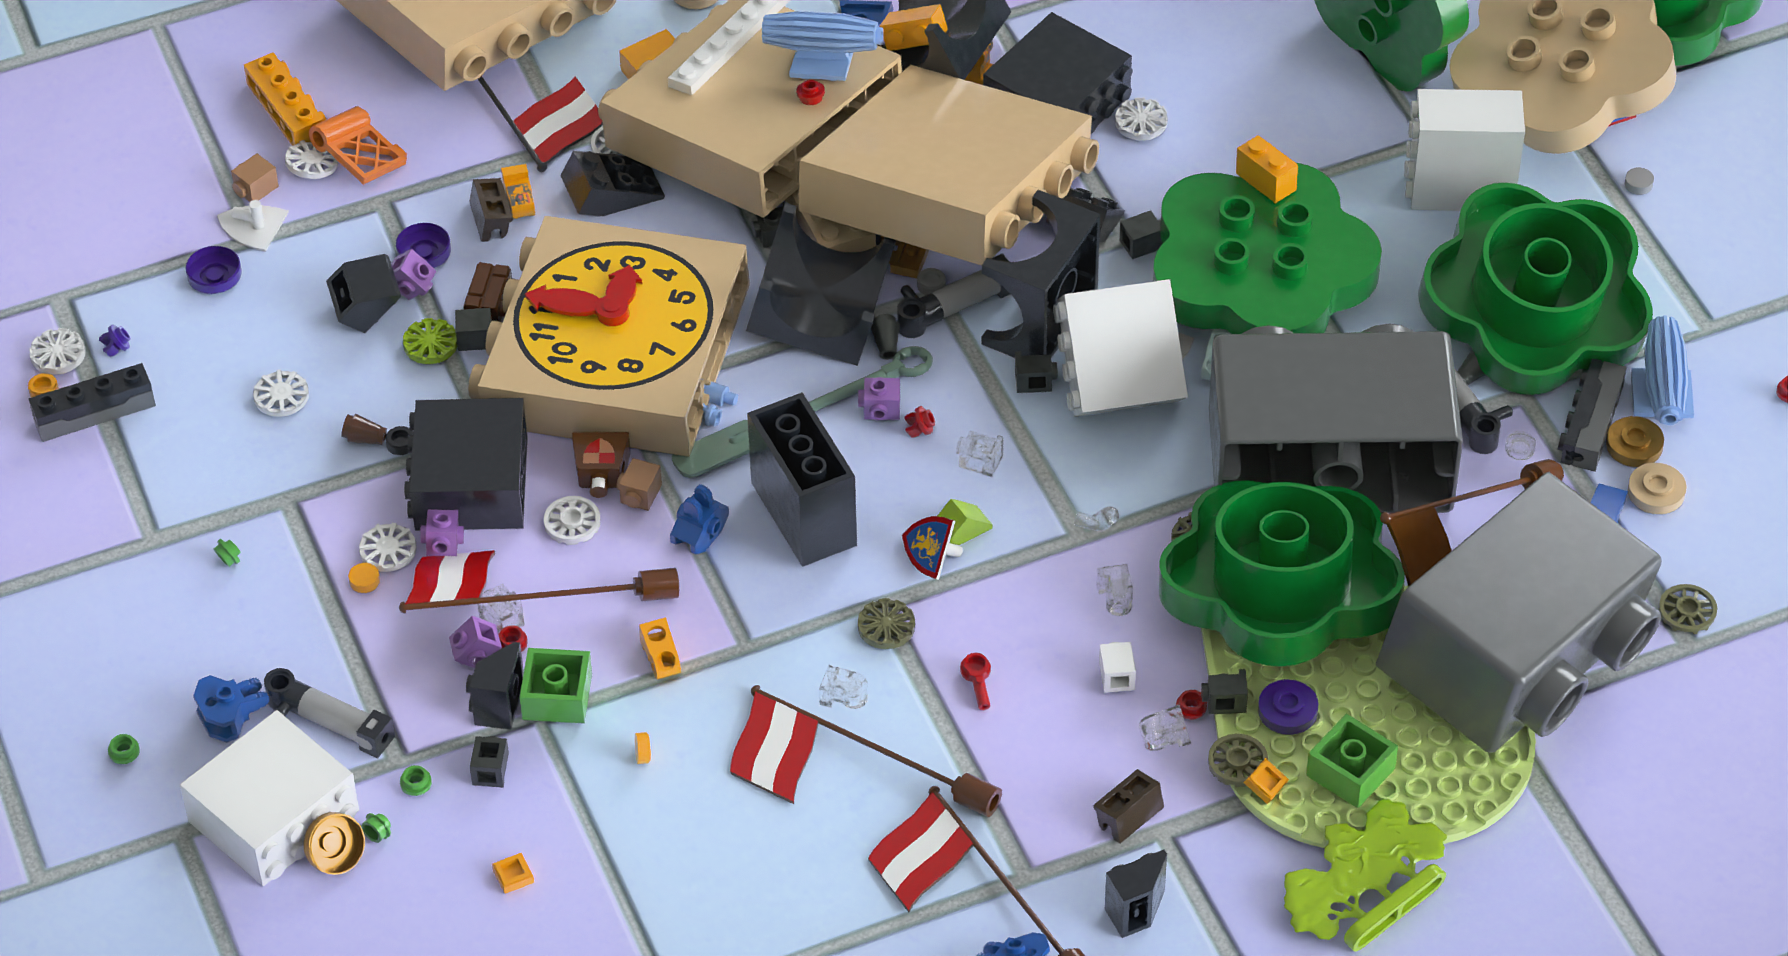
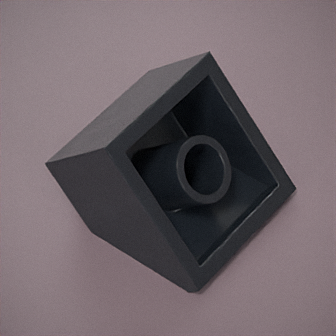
(496, 688)

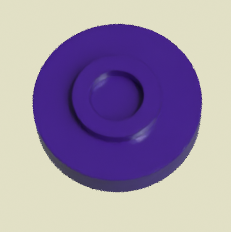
(427, 240)
(213, 269)
(1288, 707)

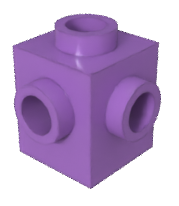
(412, 274)
(880, 398)
(442, 533)
(474, 641)

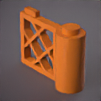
(346, 132)

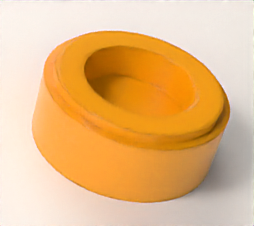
(42, 384)
(364, 577)
(642, 748)

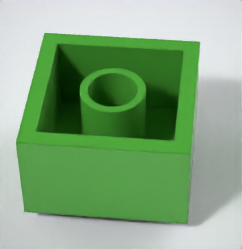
(556, 685)
(1352, 760)

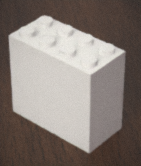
(1461, 145)
(1120, 348)
(265, 796)

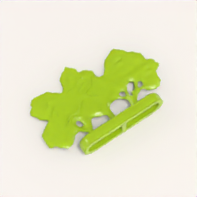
(1363, 863)

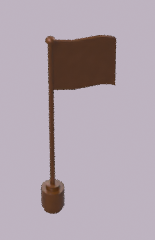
(1420, 532)

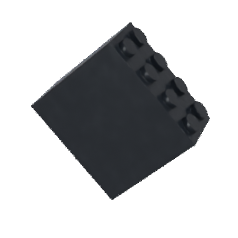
(1065, 69)
(469, 461)
(802, 479)

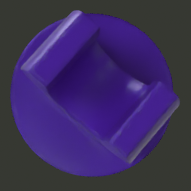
(115, 339)

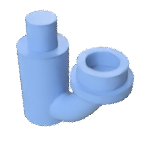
(718, 395)

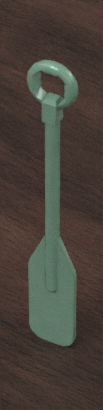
(734, 440)

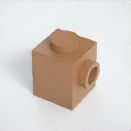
(254, 178)
(639, 484)

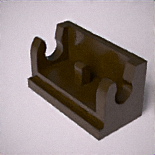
(490, 207)
(1129, 805)

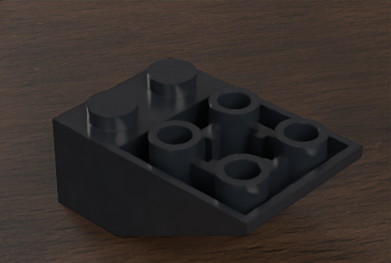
(608, 183)

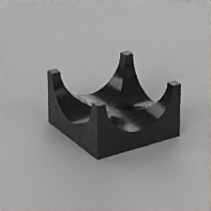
(969, 32)
(1037, 283)
(818, 294)

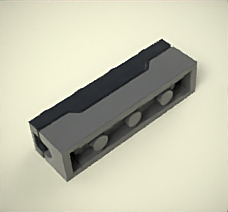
(92, 402)
(1592, 414)

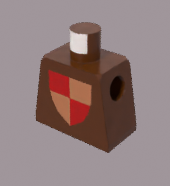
(600, 459)

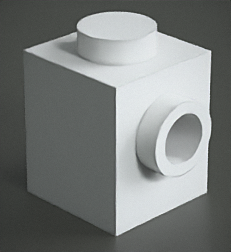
(1117, 667)

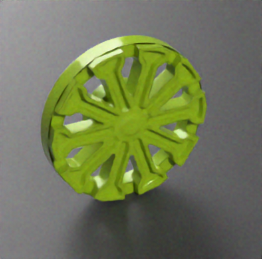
(430, 341)

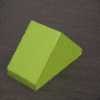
(968, 521)

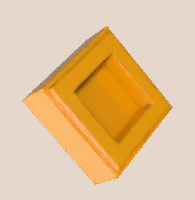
(1266, 781)
(513, 873)

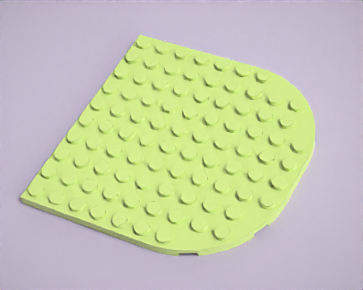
(1437, 767)

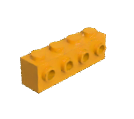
(282, 97)

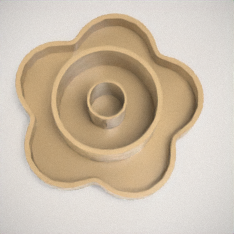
(1571, 61)

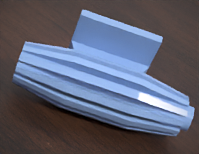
(821, 41)
(1665, 383)

